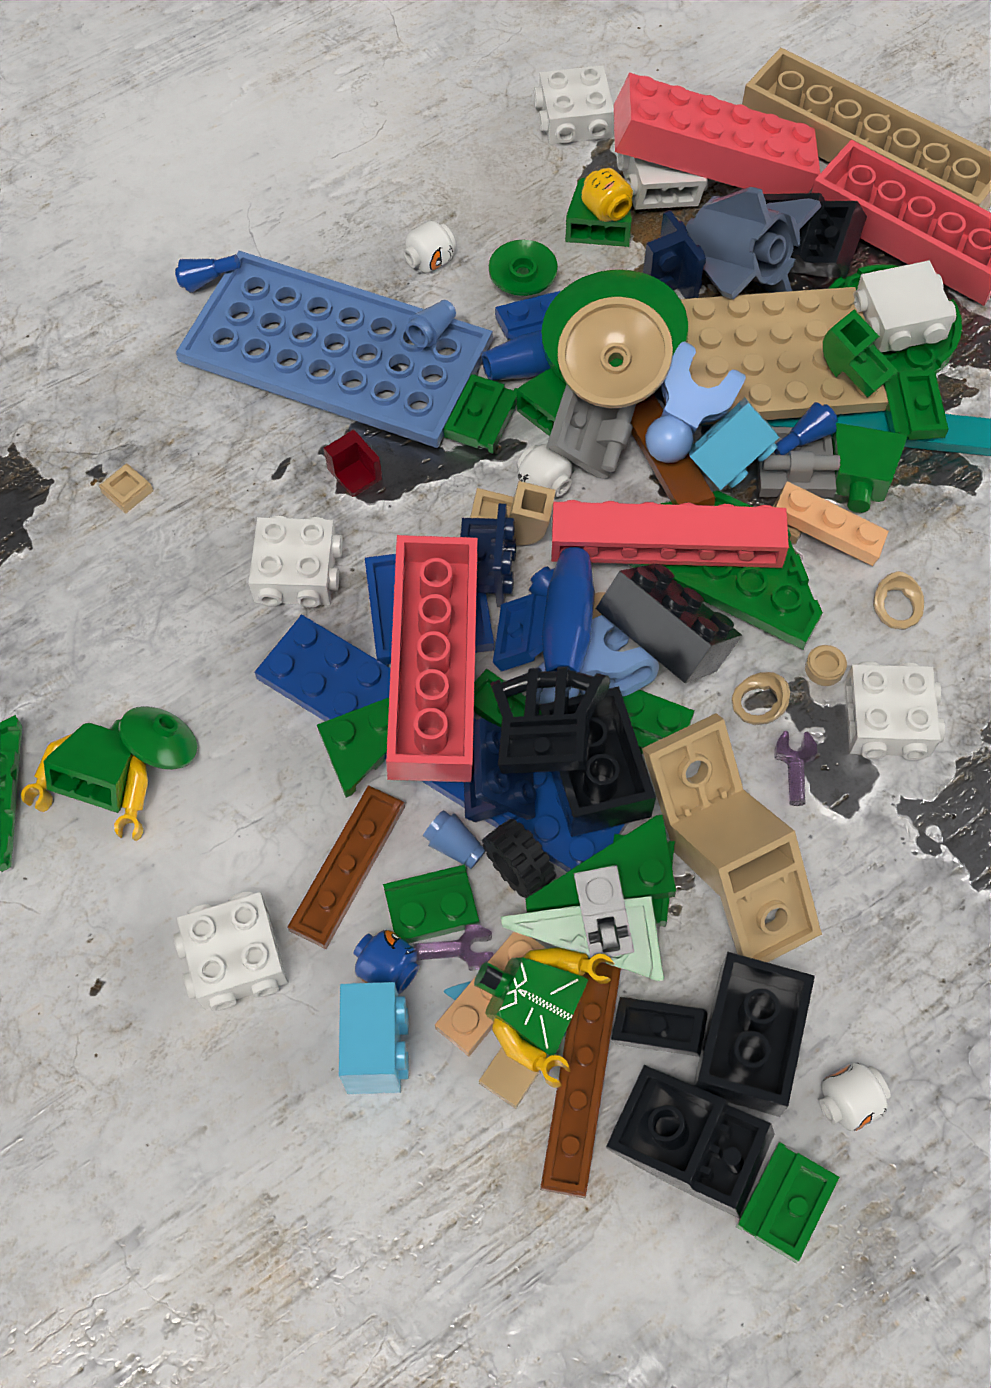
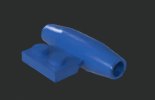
(524, 353)
(550, 623)

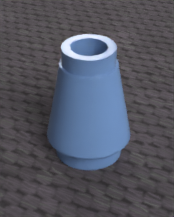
(429, 324)
(453, 839)

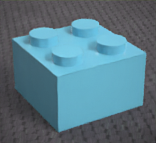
(734, 445)
(370, 1038)

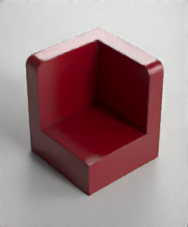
(353, 463)

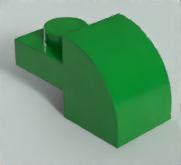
(851, 350)

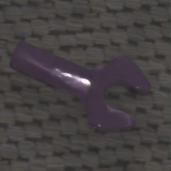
(796, 762)
(458, 948)

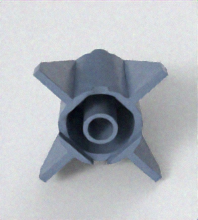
(749, 239)

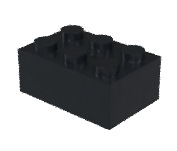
(669, 621)
(616, 780)
(754, 1033)

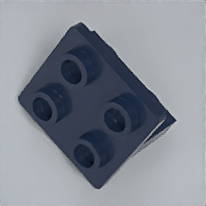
(675, 258)
(494, 552)
(490, 790)

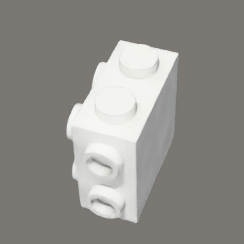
(575, 105)
(659, 185)
(905, 306)
(294, 561)
(893, 710)
(229, 951)

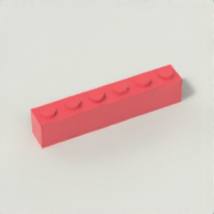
(672, 533)

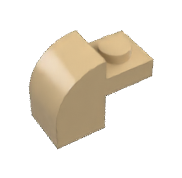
(529, 507)

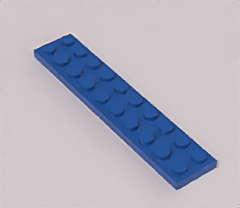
(337, 678)

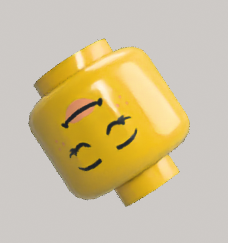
(607, 194)

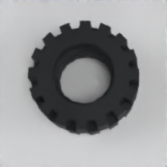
(519, 858)

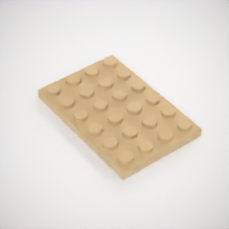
(778, 348)

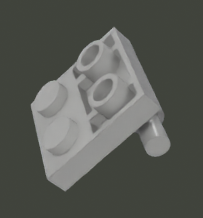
(590, 434)
(805, 466)

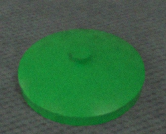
(605, 285)

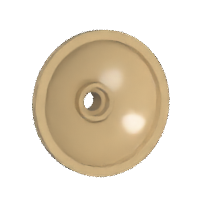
(610, 331)

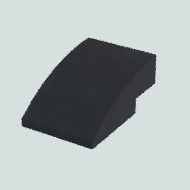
(827, 237)
(692, 1140)

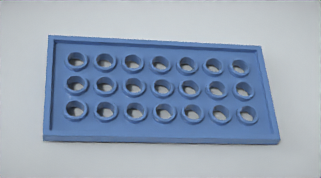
(344, 365)

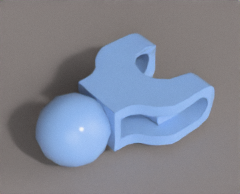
(687, 407)
(625, 669)

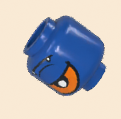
(386, 960)

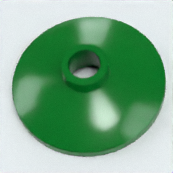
(523, 267)
(157, 737)

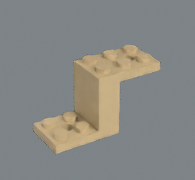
(732, 841)

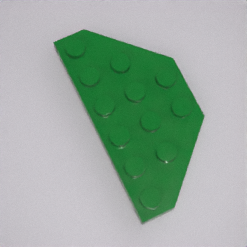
(762, 596)

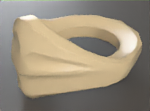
(910, 589)
(763, 681)

